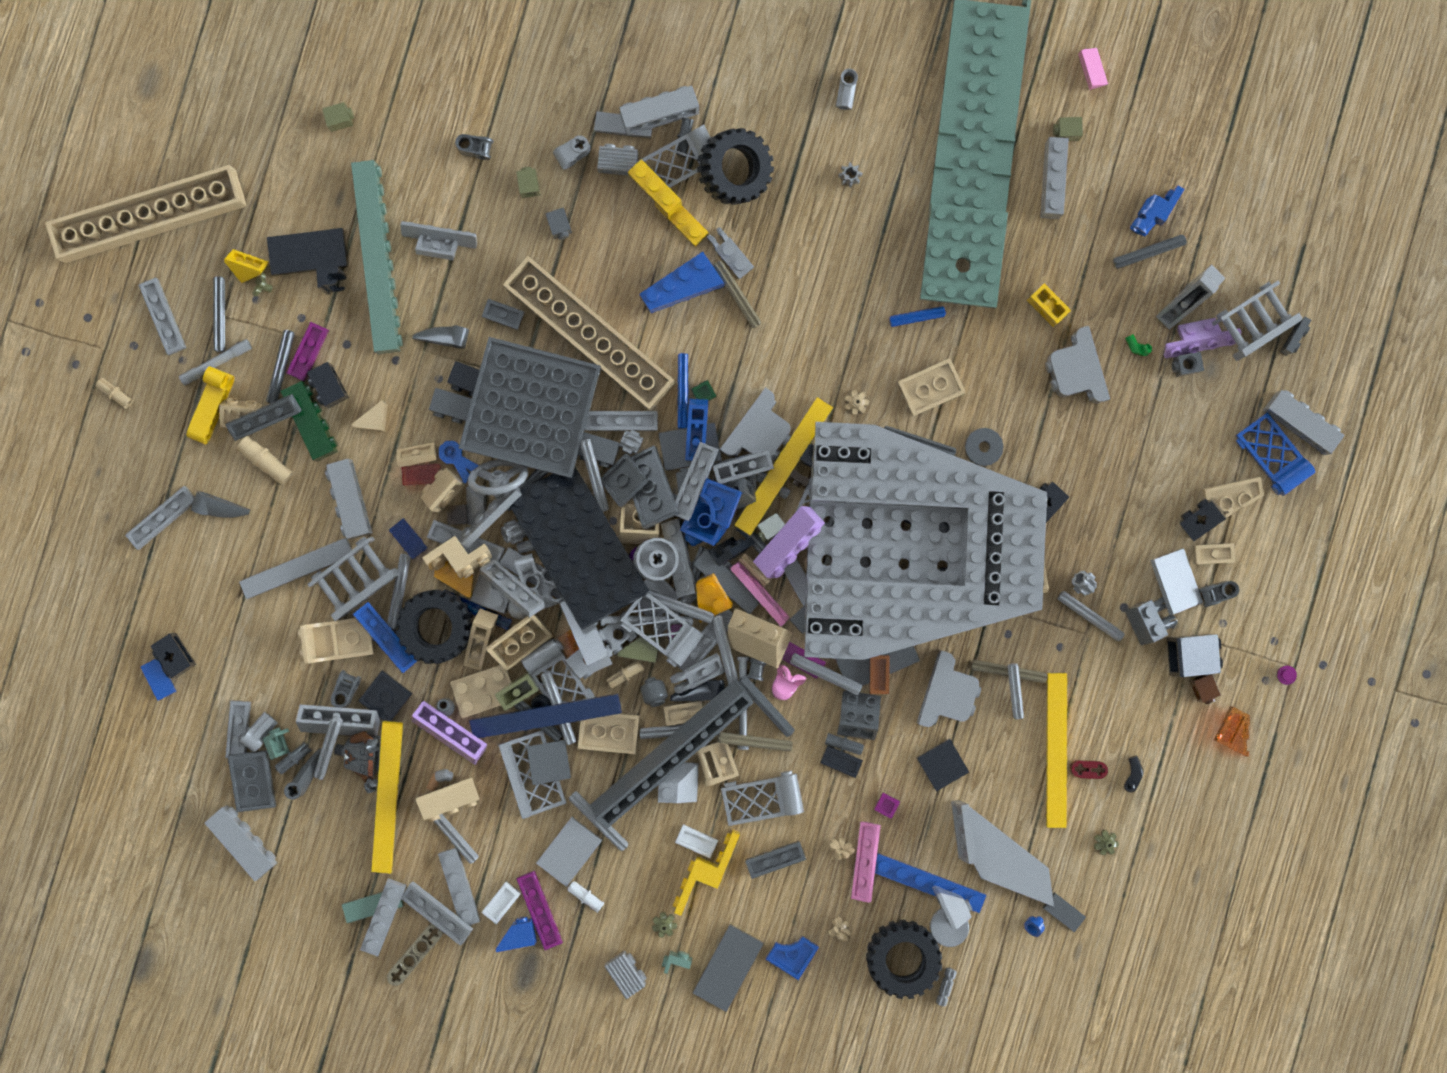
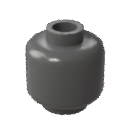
(654, 692)

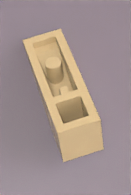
(480, 637)

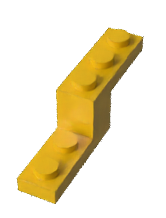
(668, 202)
(706, 872)

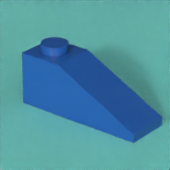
(696, 426)

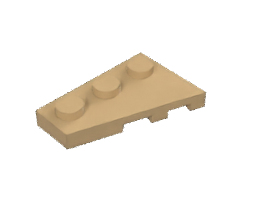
(1235, 494)

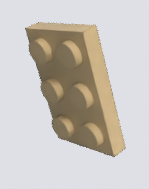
(931, 387)
(478, 691)
(610, 733)

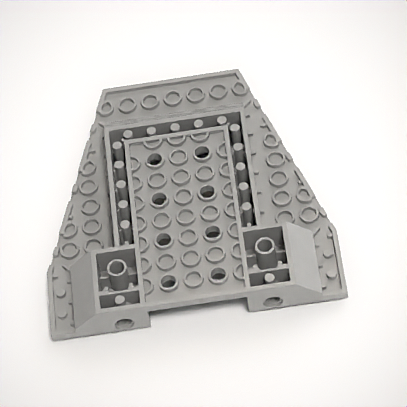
(989, 550)

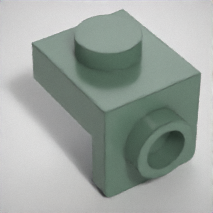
(276, 743)
(680, 959)

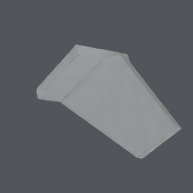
(998, 856)

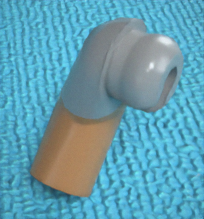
(439, 776)

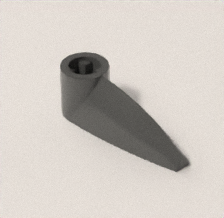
(446, 336)
(214, 506)
(303, 778)

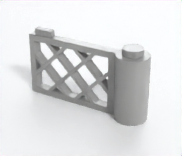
(696, 140)
(678, 647)
(547, 656)
(787, 792)

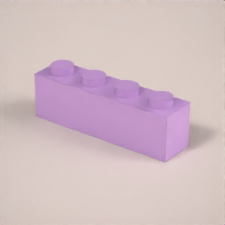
(789, 542)
(449, 732)

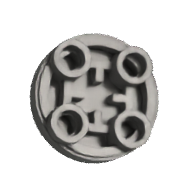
(943, 932)

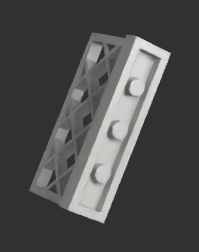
(516, 780)

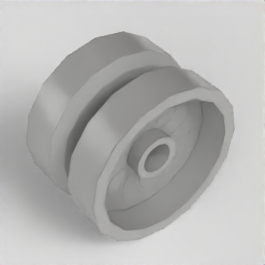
(667, 558)

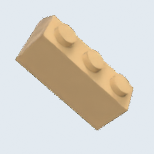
(757, 638)
(519, 641)
(448, 799)

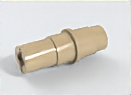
(264, 460)

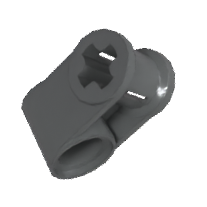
(476, 146)
(1215, 593)
(346, 688)

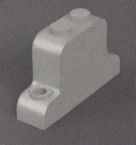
(1191, 296)
(1078, 369)
(759, 429)
(948, 693)

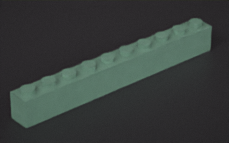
(376, 257)

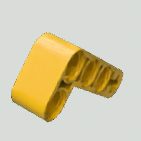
(208, 410)

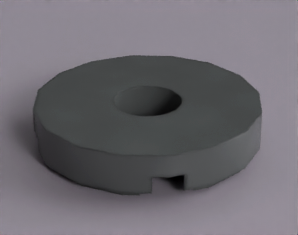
(992, 439)

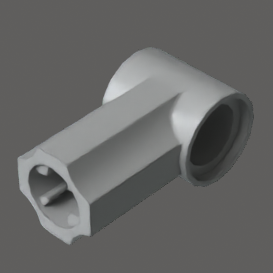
(846, 90)
(253, 735)

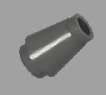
(449, 709)

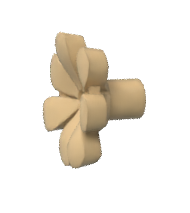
(852, 402)
(841, 849)
(840, 929)

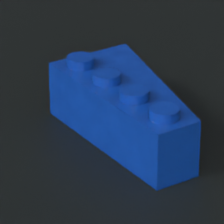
(686, 282)

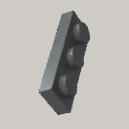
(775, 859)

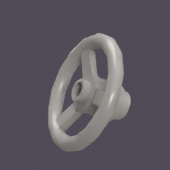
(498, 479)

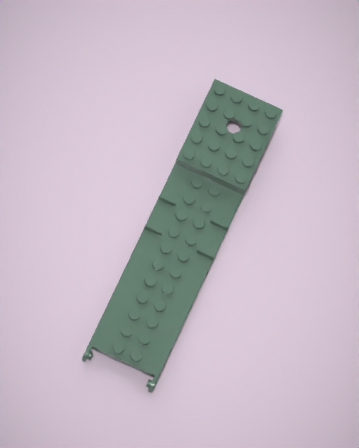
(974, 152)

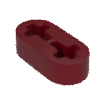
(1089, 764)

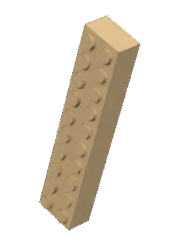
(146, 214)
(588, 333)

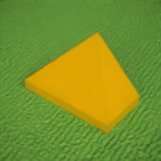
(244, 265)

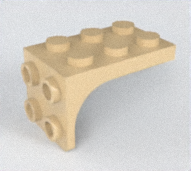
(334, 641)

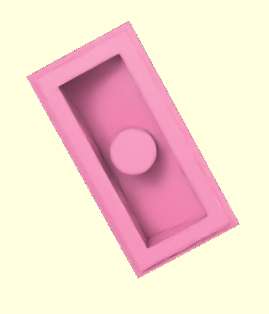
(1092, 68)

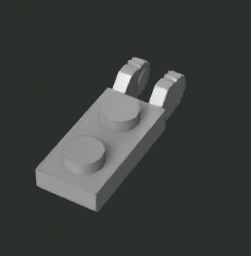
(731, 254)
(698, 673)

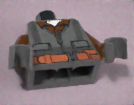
(362, 757)

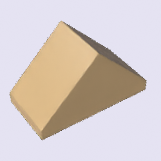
(373, 419)

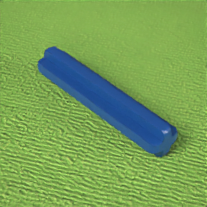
(917, 316)

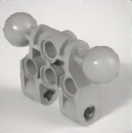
(526, 569)

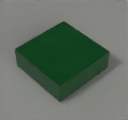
(704, 391)

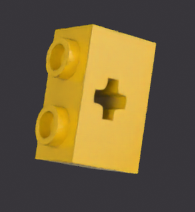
(1048, 305)

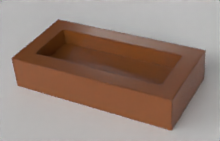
(879, 674)

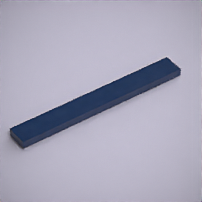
(546, 716)

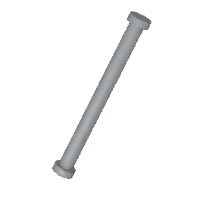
(635, 619)
(743, 716)

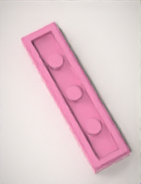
(760, 593)
(865, 861)

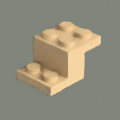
(455, 554)

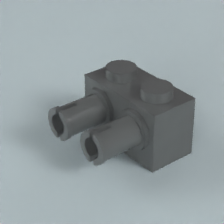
(1147, 622)

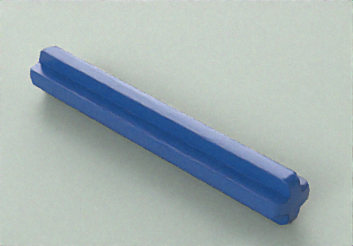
(682, 390)

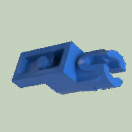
(1155, 211)

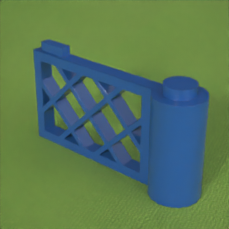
(1287, 477)

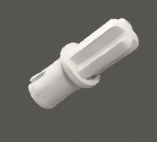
(585, 896)

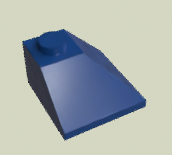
(700, 524)

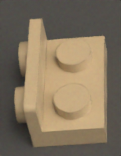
(232, 409)

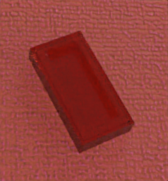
(419, 474)

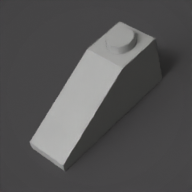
(742, 466)

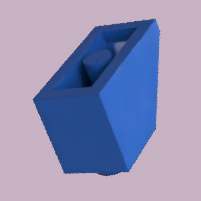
(519, 935)

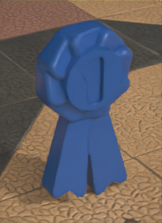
(451, 454)

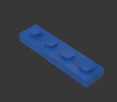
(384, 637)

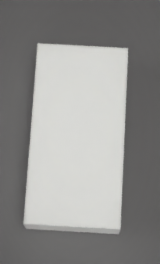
(696, 841)
(501, 902)

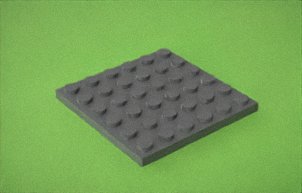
(530, 407)

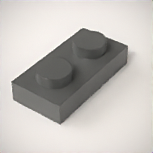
(503, 314)
(1292, 343)

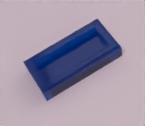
(408, 538)

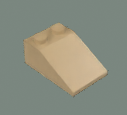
(442, 490)

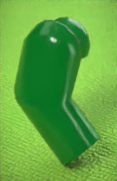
(1137, 348)

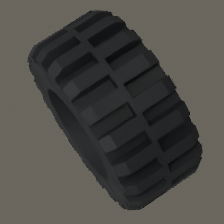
(758, 162)
(410, 633)
(912, 983)

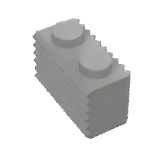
(616, 160)
(625, 974)

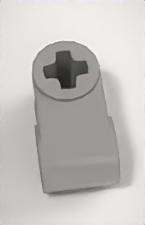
(570, 152)

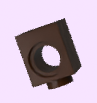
(1205, 688)

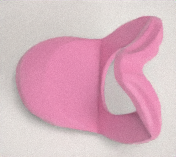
(785, 686)

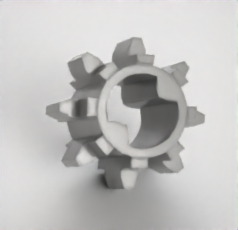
(854, 171)
(631, 442)
(512, 532)
(1084, 583)

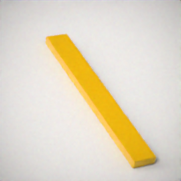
(783, 467)
(1056, 751)
(387, 797)

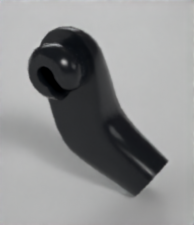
(1136, 774)

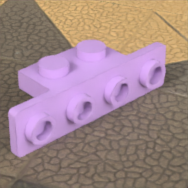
(1198, 337)

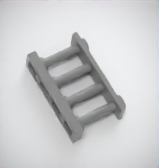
(1272, 329)
(356, 597)

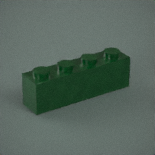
(310, 423)

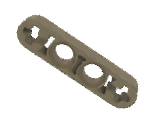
(415, 953)

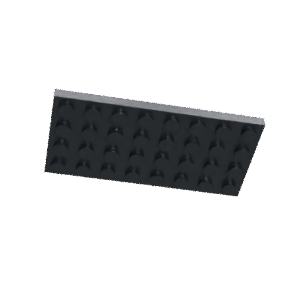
(578, 547)

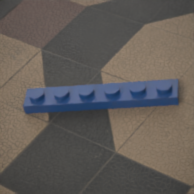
(925, 880)

